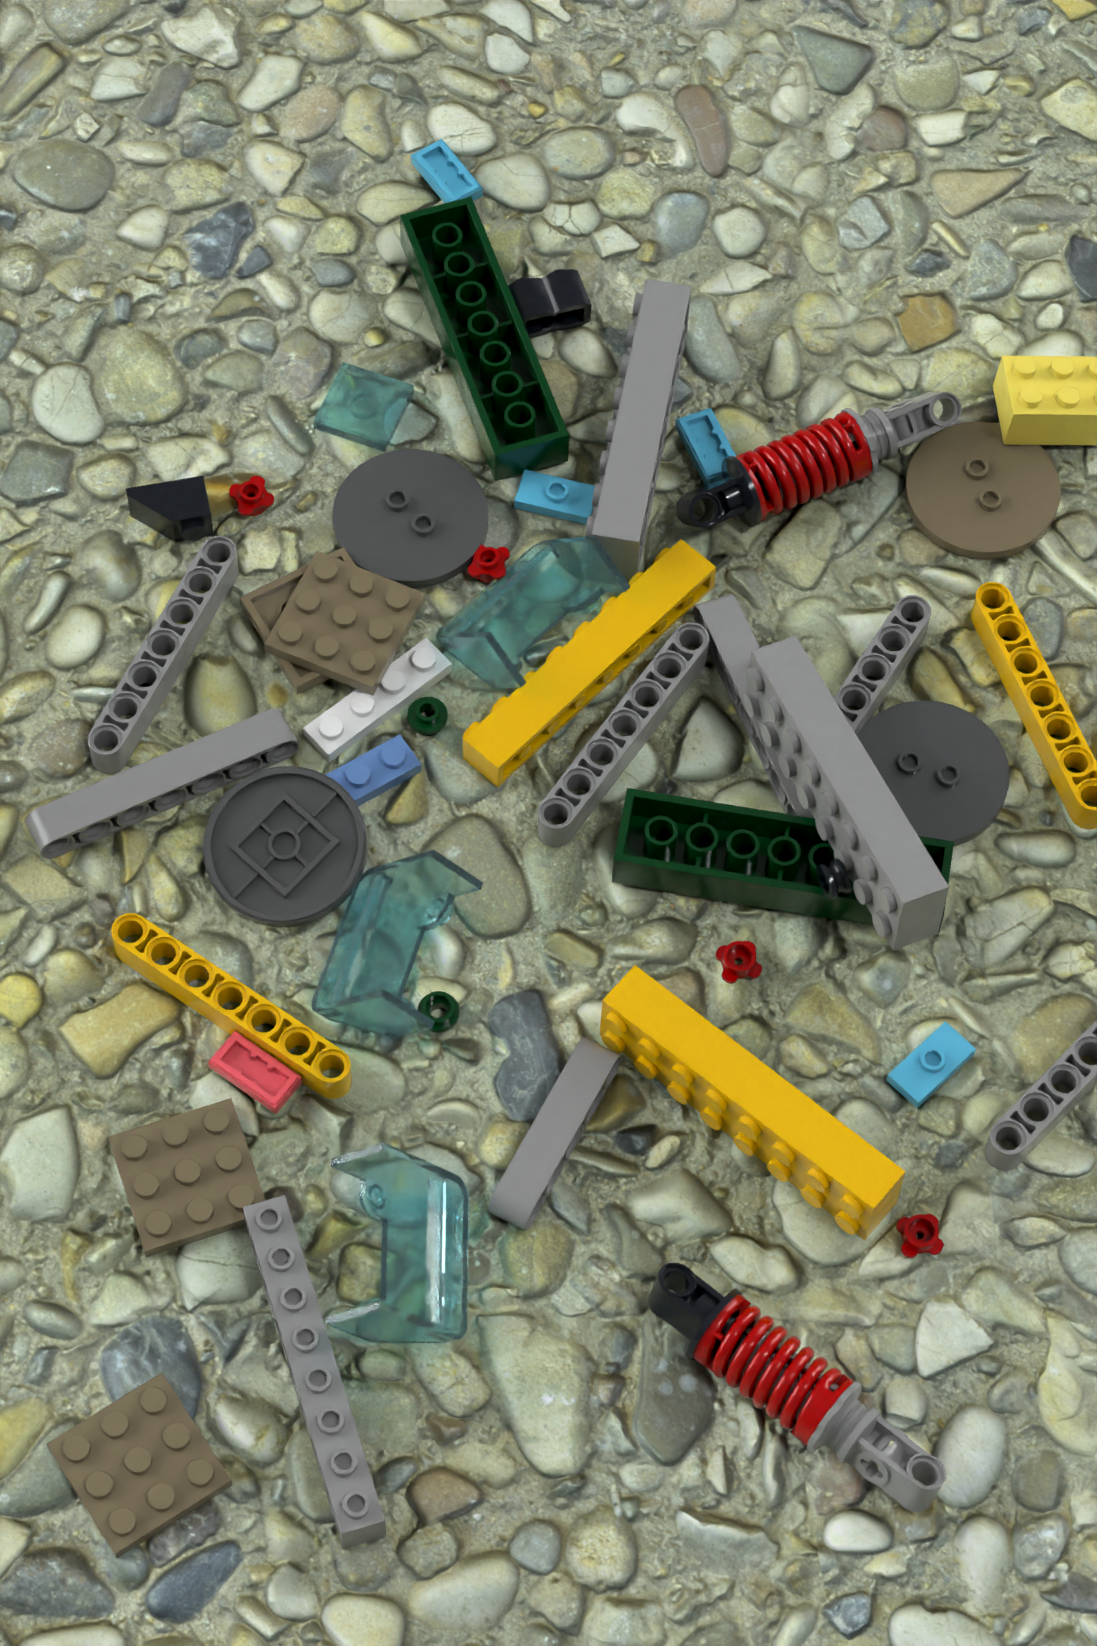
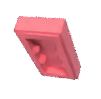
(255, 1072)

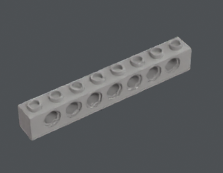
(314, 1373)

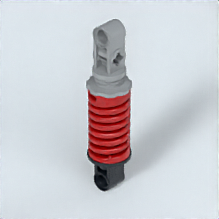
(815, 460)
(813, 1404)

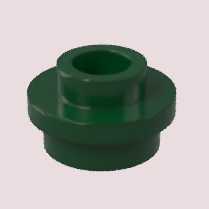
(427, 725)
(442, 1001)

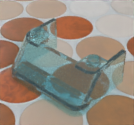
(526, 603)
(381, 940)
(421, 1251)

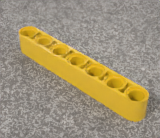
(1037, 687)
(222, 989)

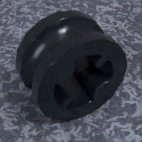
(833, 879)

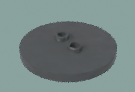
(411, 517)
(939, 767)
(285, 846)

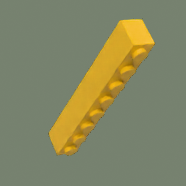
(587, 662)

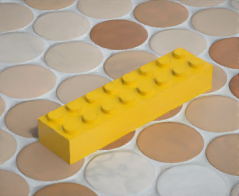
(750, 1103)

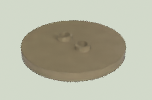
(981, 494)

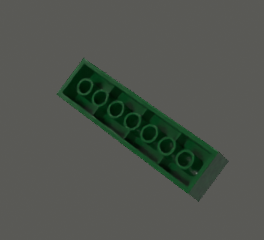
(484, 339)
(736, 855)

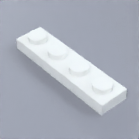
(362, 712)

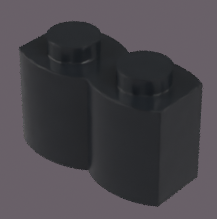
(551, 302)

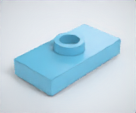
(446, 173)
(704, 443)
(554, 497)
(931, 1064)

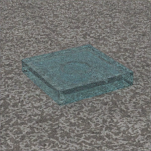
(363, 407)

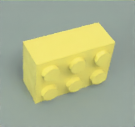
(1047, 400)

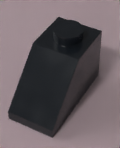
(173, 508)

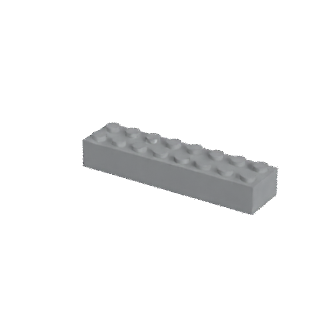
(639, 423)
(845, 794)

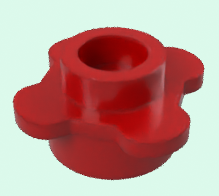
(251, 505)
(492, 570)
(738, 950)
(924, 1224)

